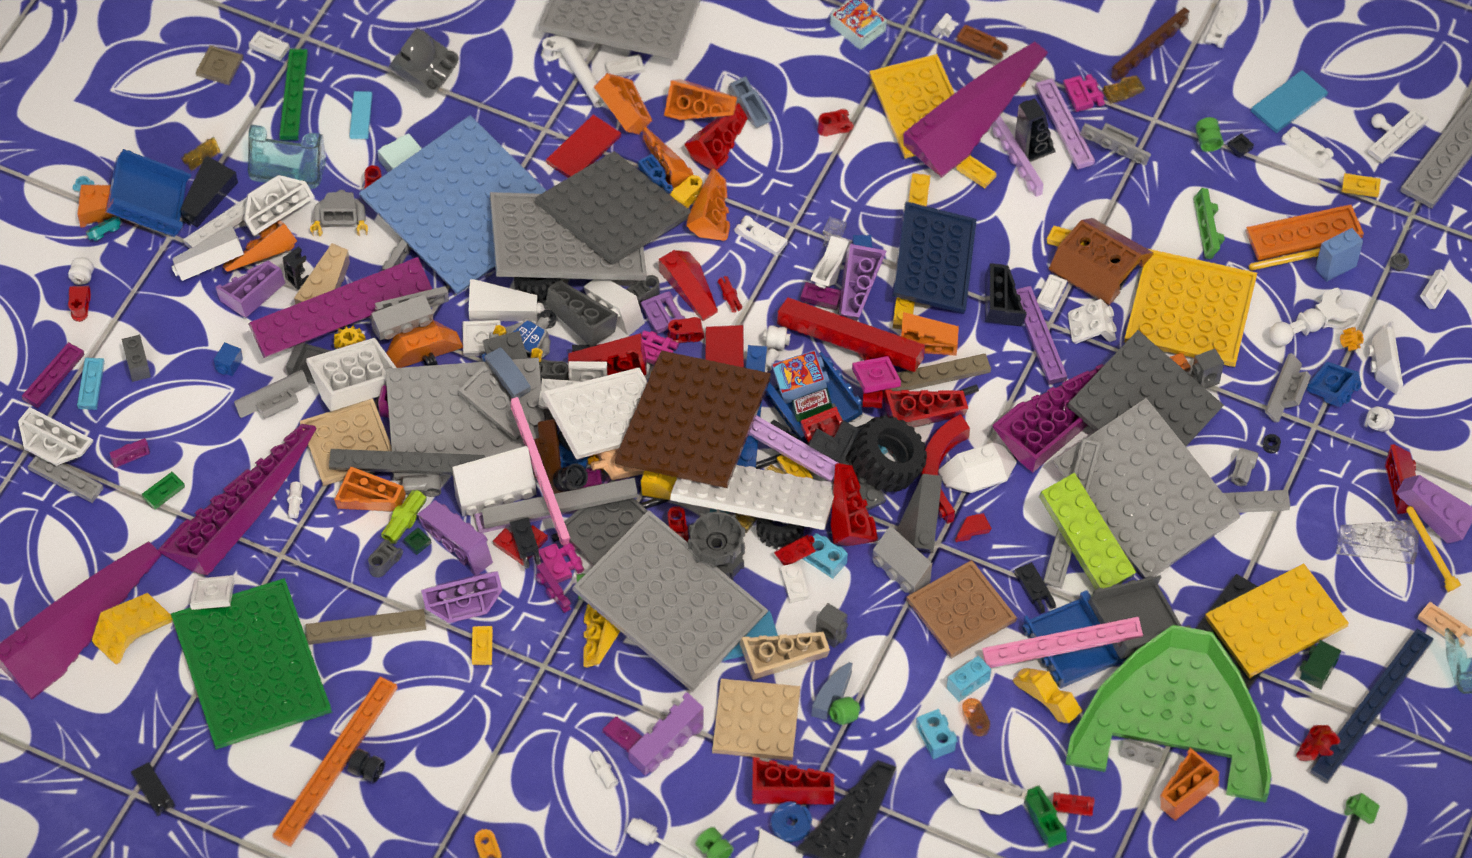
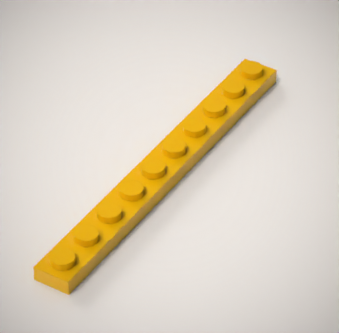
(918, 195)

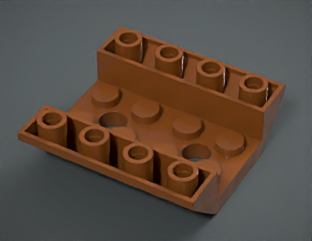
(1091, 265)

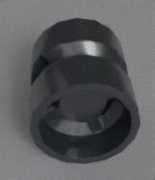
(570, 477)
(363, 764)

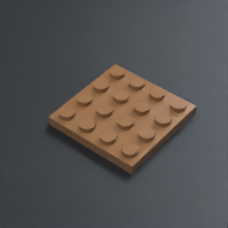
(961, 609)

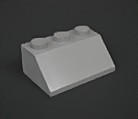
(401, 317)
(902, 561)

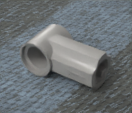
(1244, 463)
(428, 484)

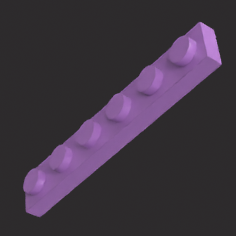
(1041, 337)

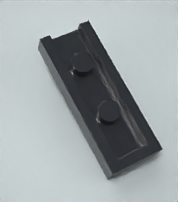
(152, 788)

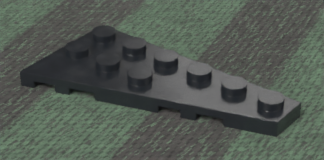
(850, 822)

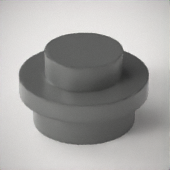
(1399, 262)

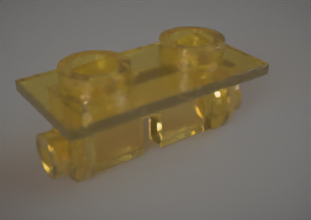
(196, 156)

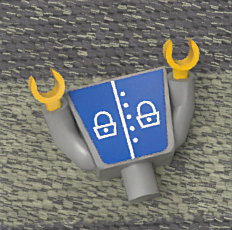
(533, 336)

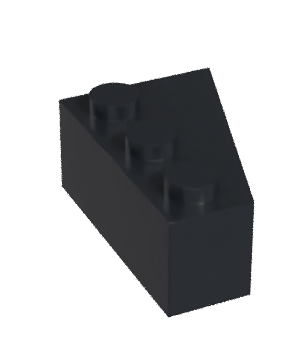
(1001, 297)

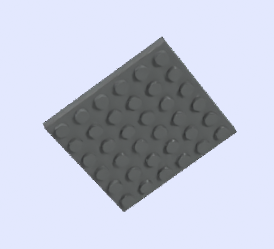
(613, 207)
(1143, 372)

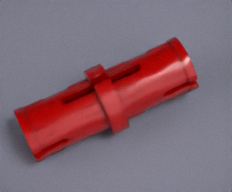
(730, 294)

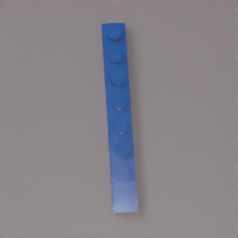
(755, 360)

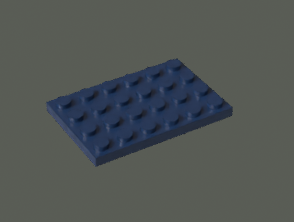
(934, 257)

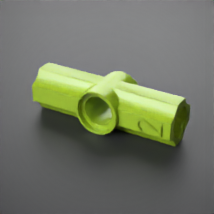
(404, 516)

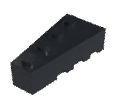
(1033, 131)

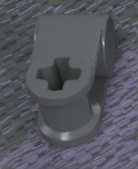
(643, 290)
(552, 369)
(386, 556)

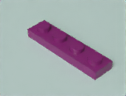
(53, 375)

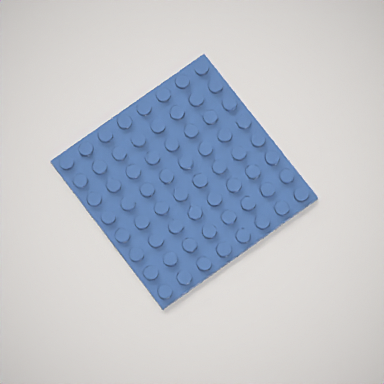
(443, 200)

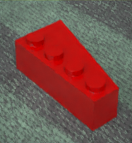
(619, 354)

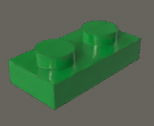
(163, 490)

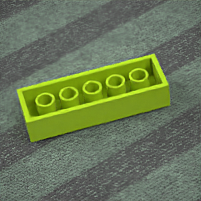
(1086, 533)

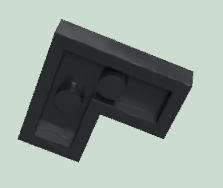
(835, 446)

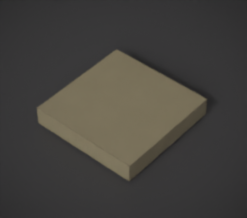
(219, 65)

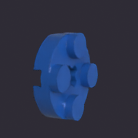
(795, 812)

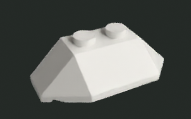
(274, 201)
(1385, 359)
(51, 438)
(978, 468)
(984, 792)

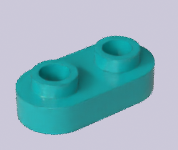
(98, 231)

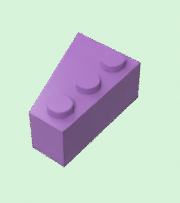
(252, 289)

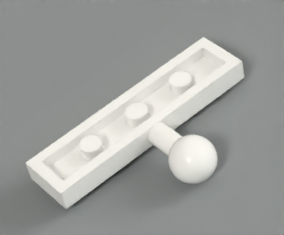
(1396, 135)

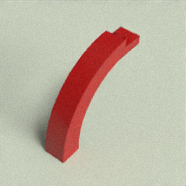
(941, 443)

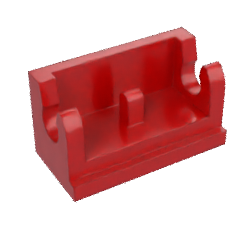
(825, 421)

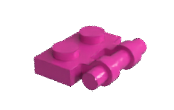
(1079, 95)
(653, 350)
(554, 561)

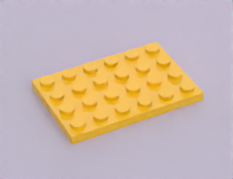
(910, 92)
(1276, 620)

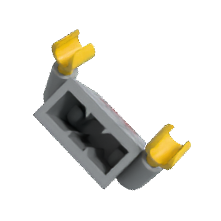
(339, 209)

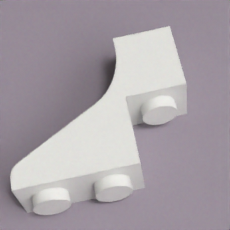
(829, 267)

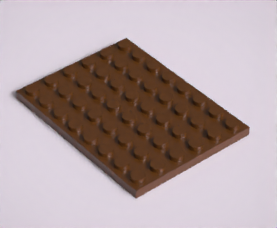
(693, 419)

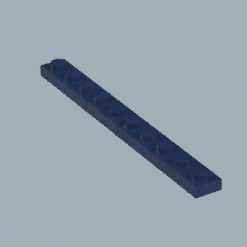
(1373, 704)

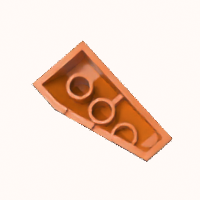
(694, 101)
(674, 166)
(709, 210)
(271, 242)

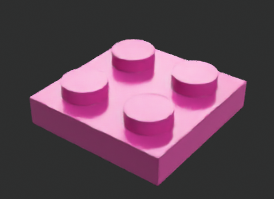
(876, 374)

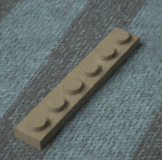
(943, 372)
(365, 626)

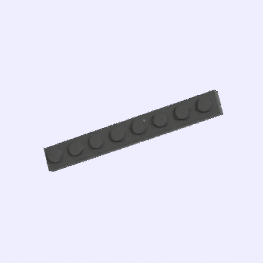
(398, 461)

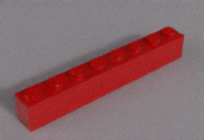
(850, 334)

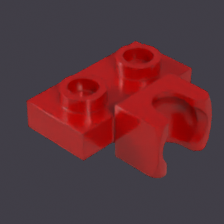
(1317, 741)

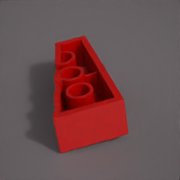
(924, 406)
(783, 784)

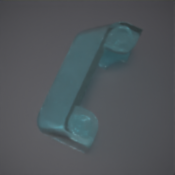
(289, 159)

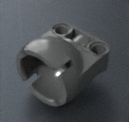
(424, 63)

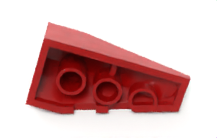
(714, 141)
(688, 280)
(850, 517)

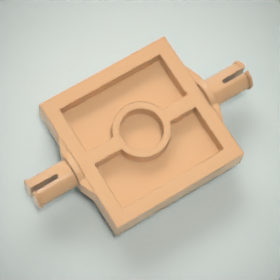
(607, 462)

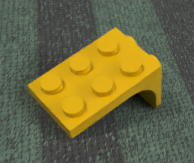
(127, 622)

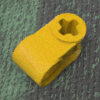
(687, 191)

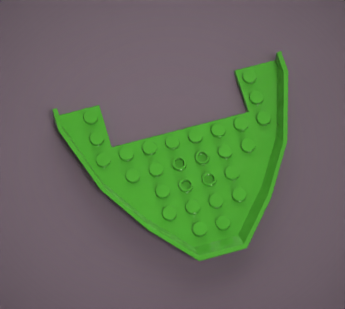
(1182, 696)

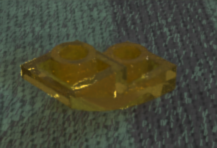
(1124, 90)

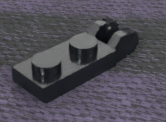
(525, 541)
(1034, 587)

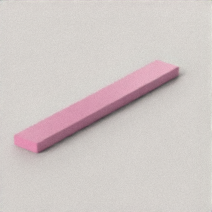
(540, 471)
(1062, 642)

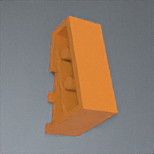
(93, 204)
(935, 335)

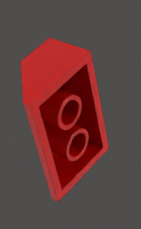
(1399, 467)

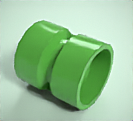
(1209, 134)
(712, 843)

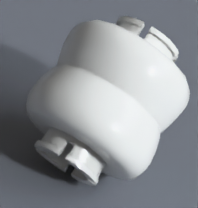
(81, 270)
(776, 337)
(1380, 419)

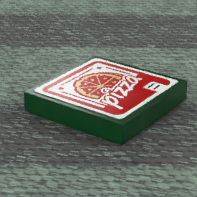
(812, 404)

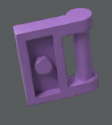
(657, 314)

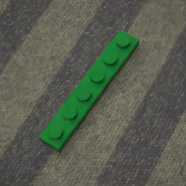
(293, 94)

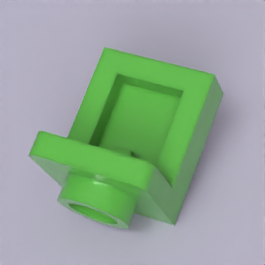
(1362, 807)

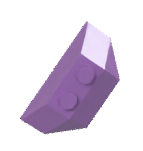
(463, 597)

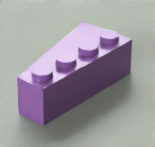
(858, 278)
(1437, 507)
(457, 536)
(668, 735)

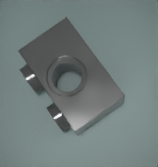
(136, 358)
(1207, 368)
(833, 624)

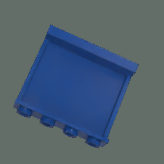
(147, 192)
(840, 392)
(1078, 664)

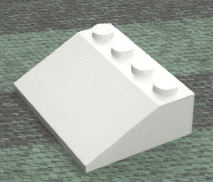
(350, 373)
(494, 481)

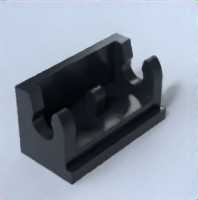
(294, 267)

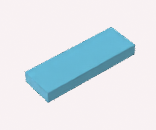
(361, 115)
(91, 383)

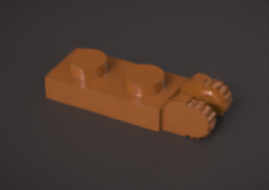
(982, 42)

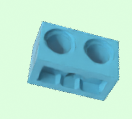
(821, 558)
(968, 678)
(932, 735)

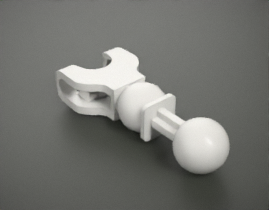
(1324, 315)

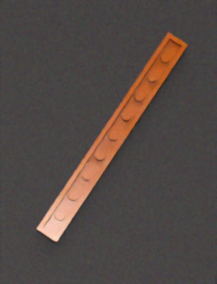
(335, 761)

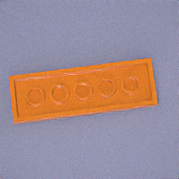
(1301, 232)

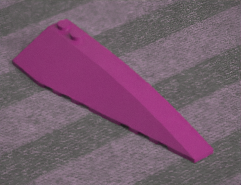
(958, 123)
(1044, 423)
(218, 527)
(53, 639)

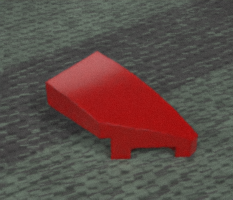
(973, 525)

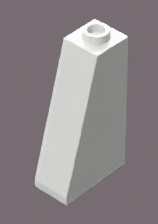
(208, 254)
(501, 303)

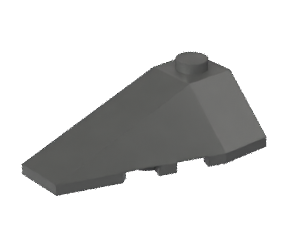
(921, 515)

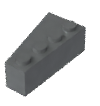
(581, 313)

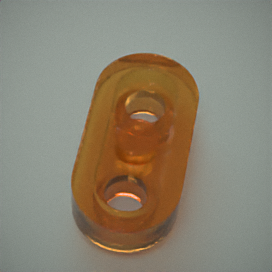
(976, 718)

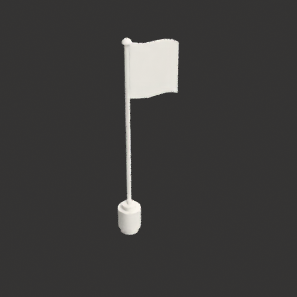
(767, 847)

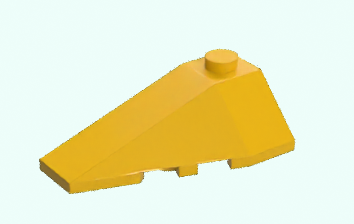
(599, 636)

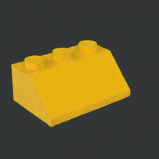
(657, 485)

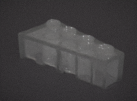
(1380, 540)

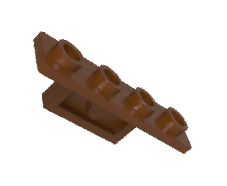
(548, 449)

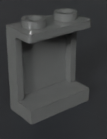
(298, 359)

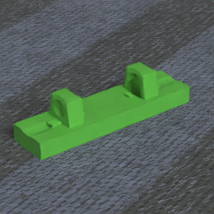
(1205, 215)

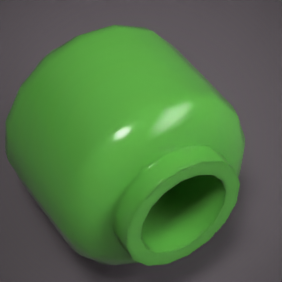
(844, 710)

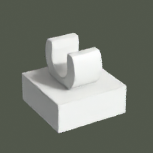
(943, 26)

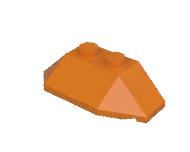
(411, 346)

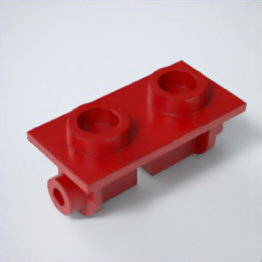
(796, 550)
(1073, 804)

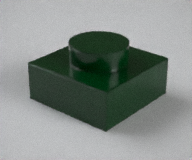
(417, 541)

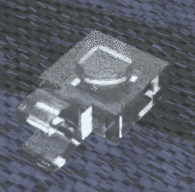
(833, 227)

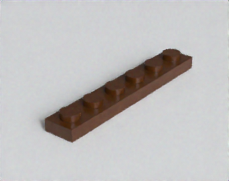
(1147, 46)

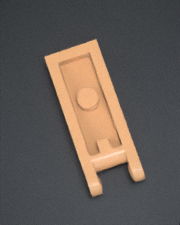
(1439, 620)

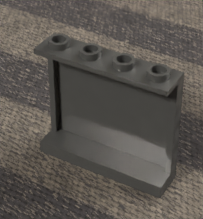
(1131, 600)

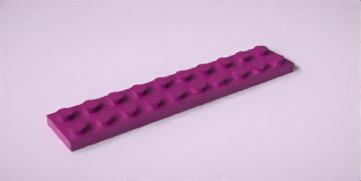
(336, 308)

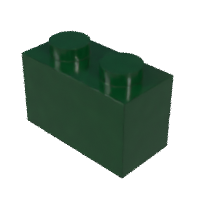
(1320, 664)

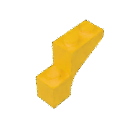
(1043, 688)

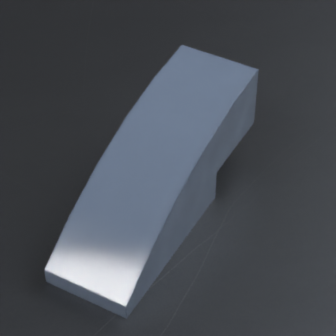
(750, 102)
(508, 373)
(831, 691)

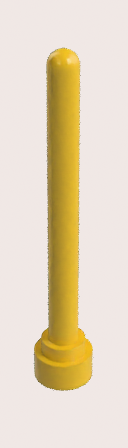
(1284, 259)
(1451, 582)

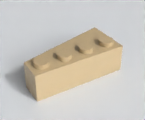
(326, 275)
(778, 653)

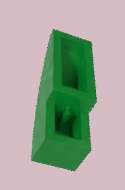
(1045, 817)

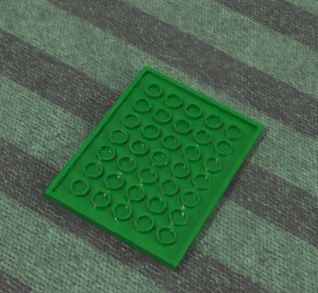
(251, 664)

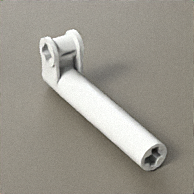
(565, 47)

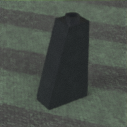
(207, 191)

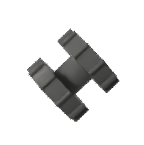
(722, 531)

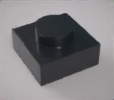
(1240, 145)

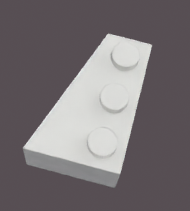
(619, 301)

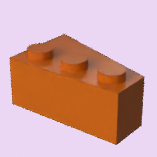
(624, 102)
(368, 492)
(1189, 785)

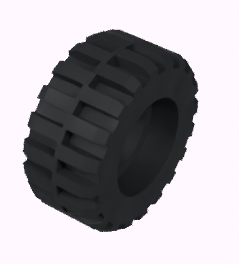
(900, 440)

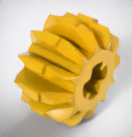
(348, 337)

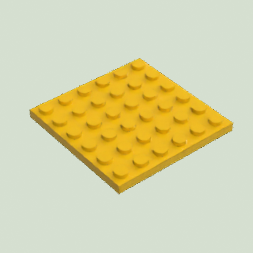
(1192, 306)

